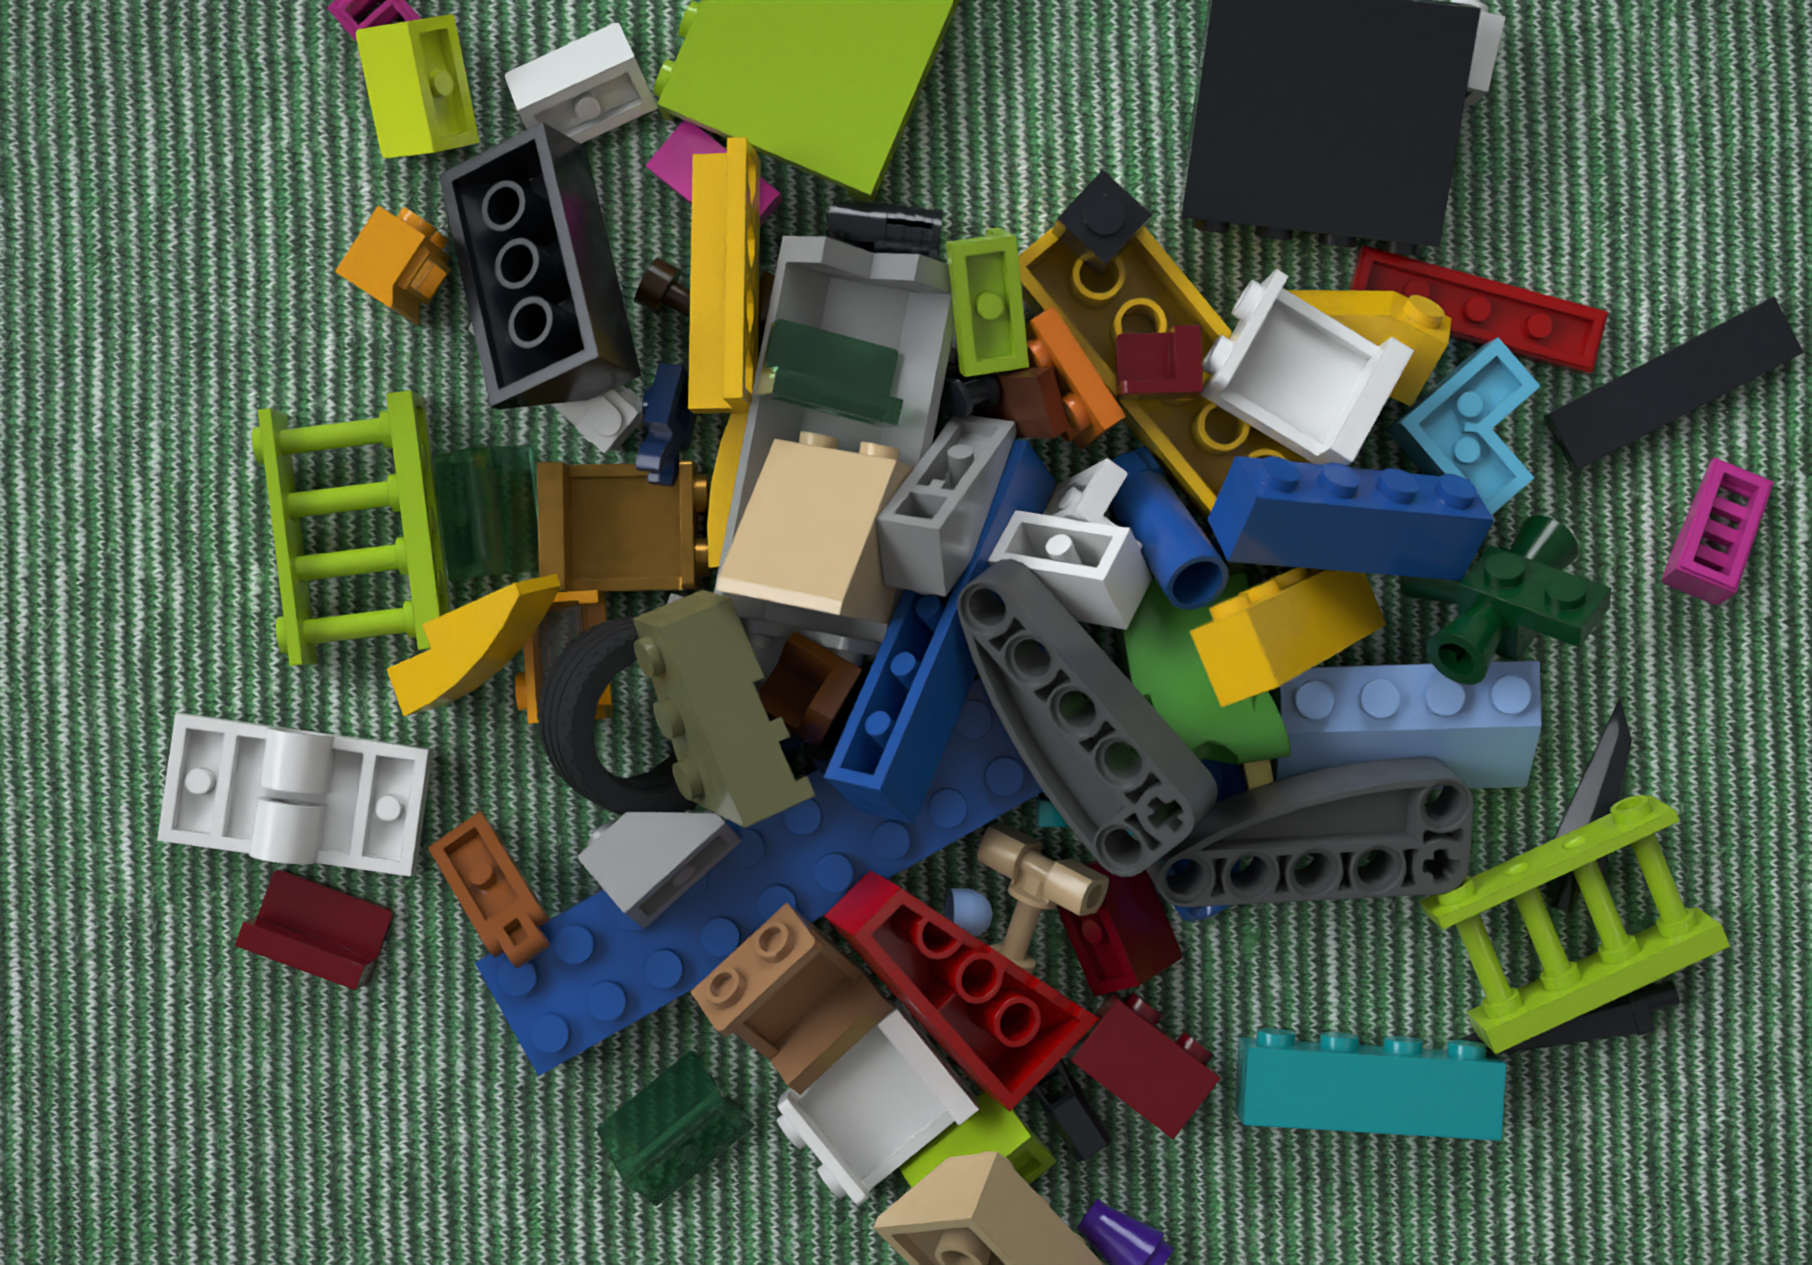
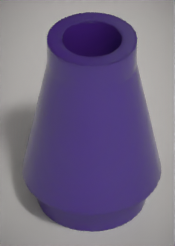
(1123, 1238)

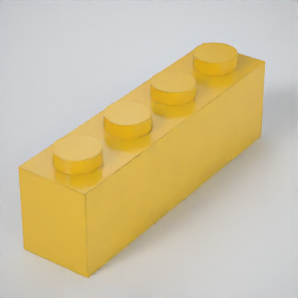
(1284, 629)

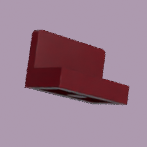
(318, 929)
(1125, 938)

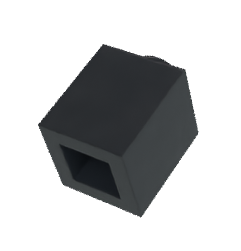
(1101, 222)

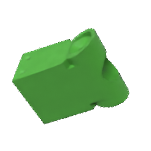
(1169, 673)

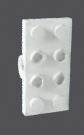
(295, 795)

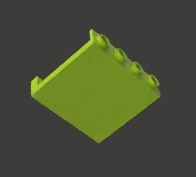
(807, 79)

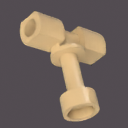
(1036, 885)

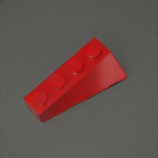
(969, 997)

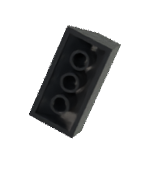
(538, 272)

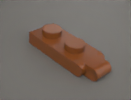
(492, 890)

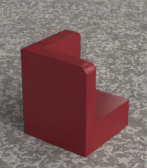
(1159, 364)

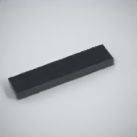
(1673, 384)

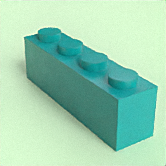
(1370, 1086)

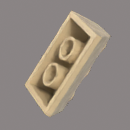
(979, 1215)

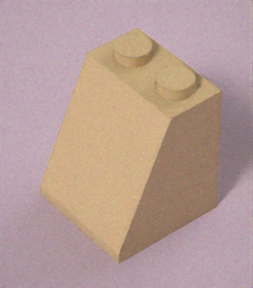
(814, 529)

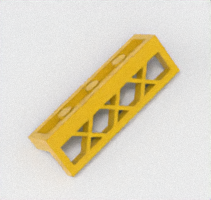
(724, 279)

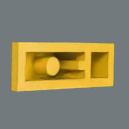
(1388, 314)

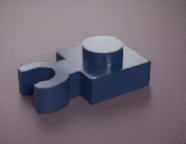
(669, 425)

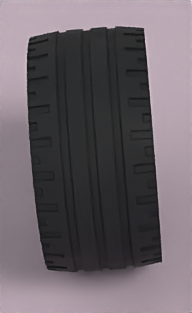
(568, 716)

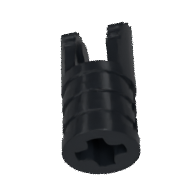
(886, 227)

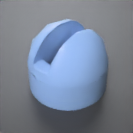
(968, 910)

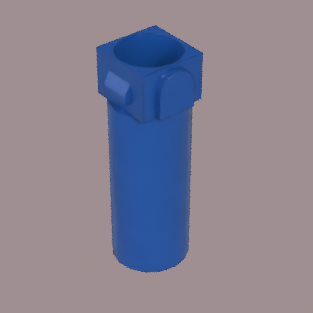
(1171, 538)

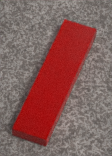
(1484, 309)

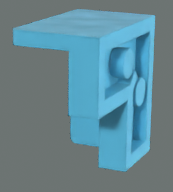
(1454, 422)

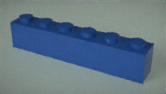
(925, 671)

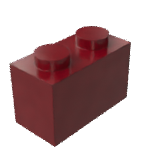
(1144, 1063)

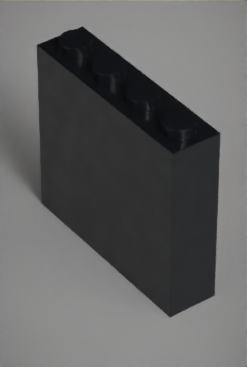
(1329, 118)

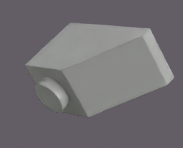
(655, 858)

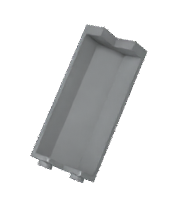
(872, 298)

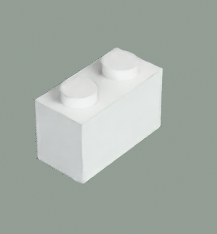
(1084, 564)

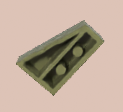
(713, 710)

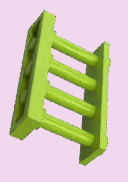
(407, 490)
(1622, 959)

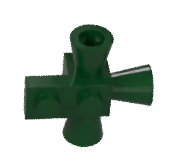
(1511, 600)

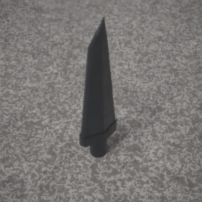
(1594, 797)
(1614, 1019)

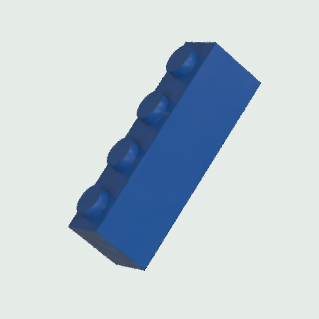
(1349, 518)

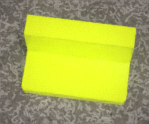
(417, 86)

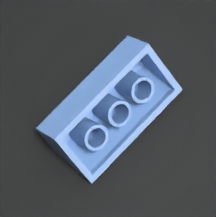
(1413, 710)

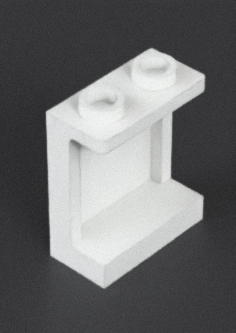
(1301, 374)
(876, 1106)

